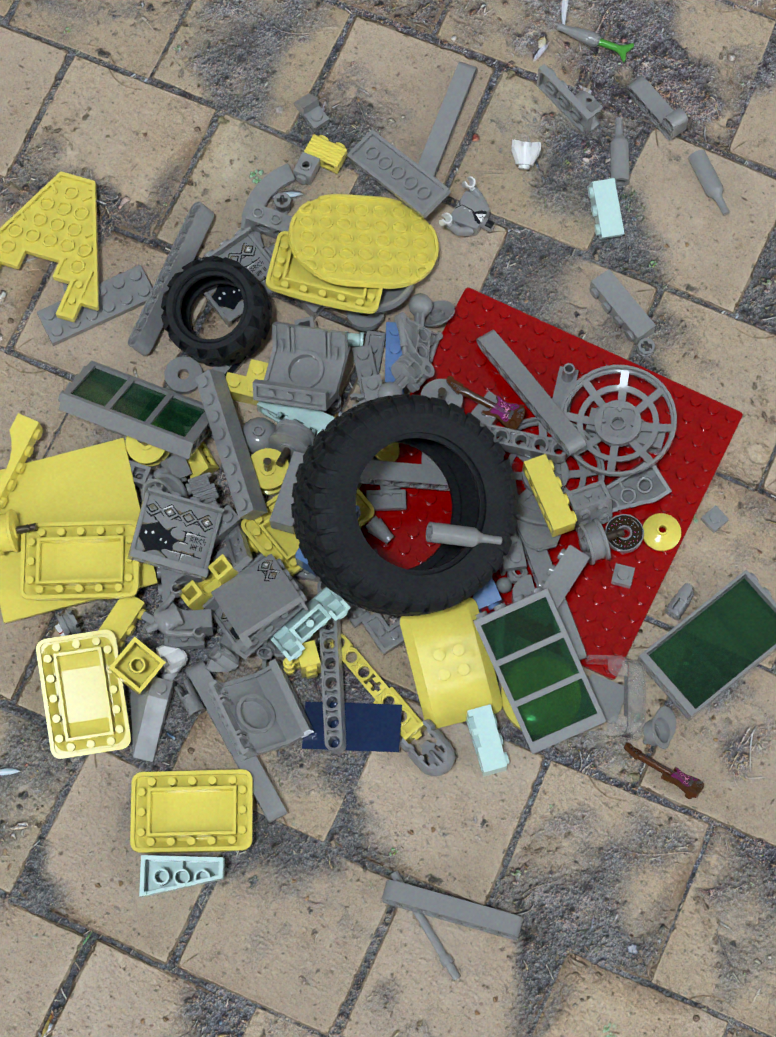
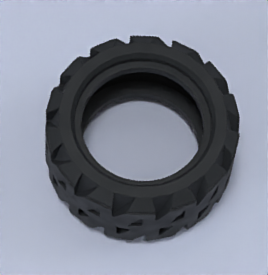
(186, 288)

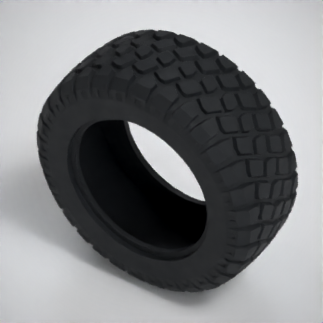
(327, 504)

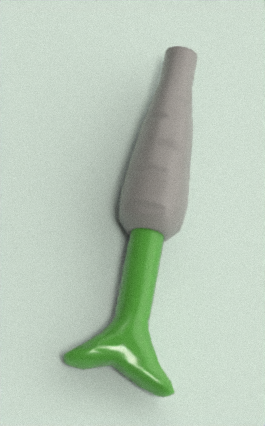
(593, 39)

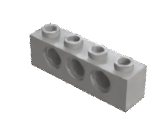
(267, 220)

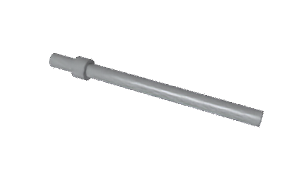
(445, 959)

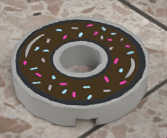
(634, 528)

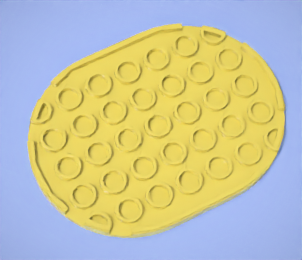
(363, 241)

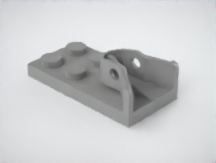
(574, 107)

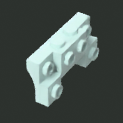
(307, 622)

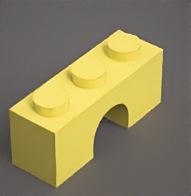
(198, 593)

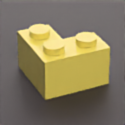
(242, 386)

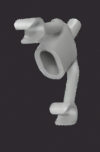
(169, 618)

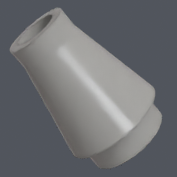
(378, 529)

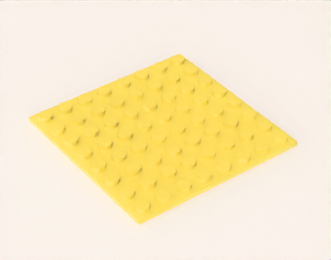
(68, 488)

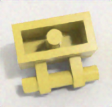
(307, 662)

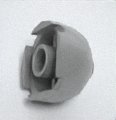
(257, 433)

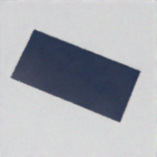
(367, 727)

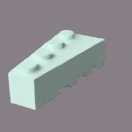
(311, 418)
(173, 873)

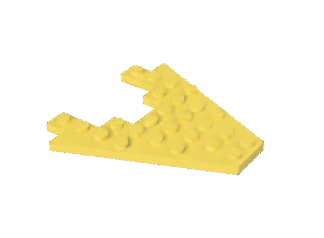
(61, 228)

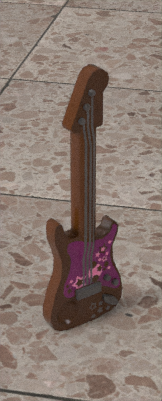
(507, 413)
(688, 784)

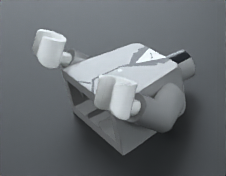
(470, 213)

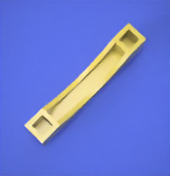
(23, 437)

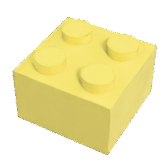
(136, 665)

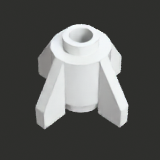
(525, 153)
(174, 658)

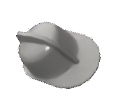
(660, 728)

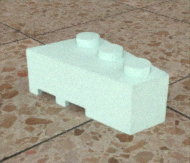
(605, 208)
(487, 740)

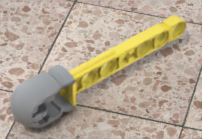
(412, 727)

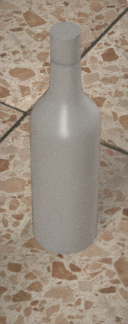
(619, 155)
(708, 178)
(458, 535)

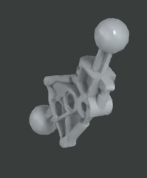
(417, 348)

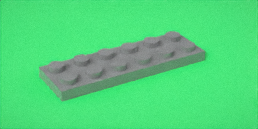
(398, 174)
(116, 298)

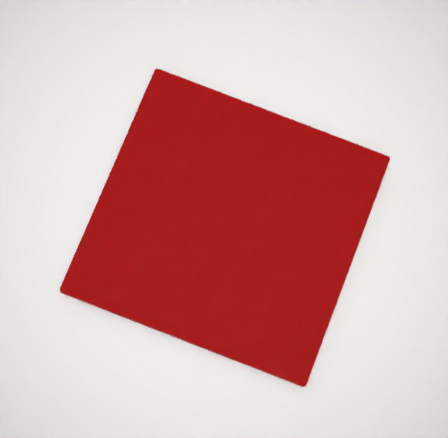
(602, 612)

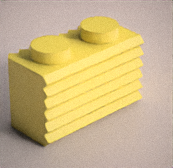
(331, 154)

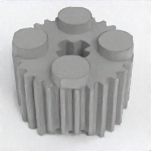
(202, 489)

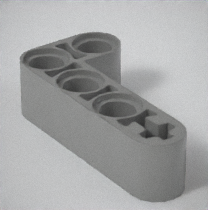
(667, 120)

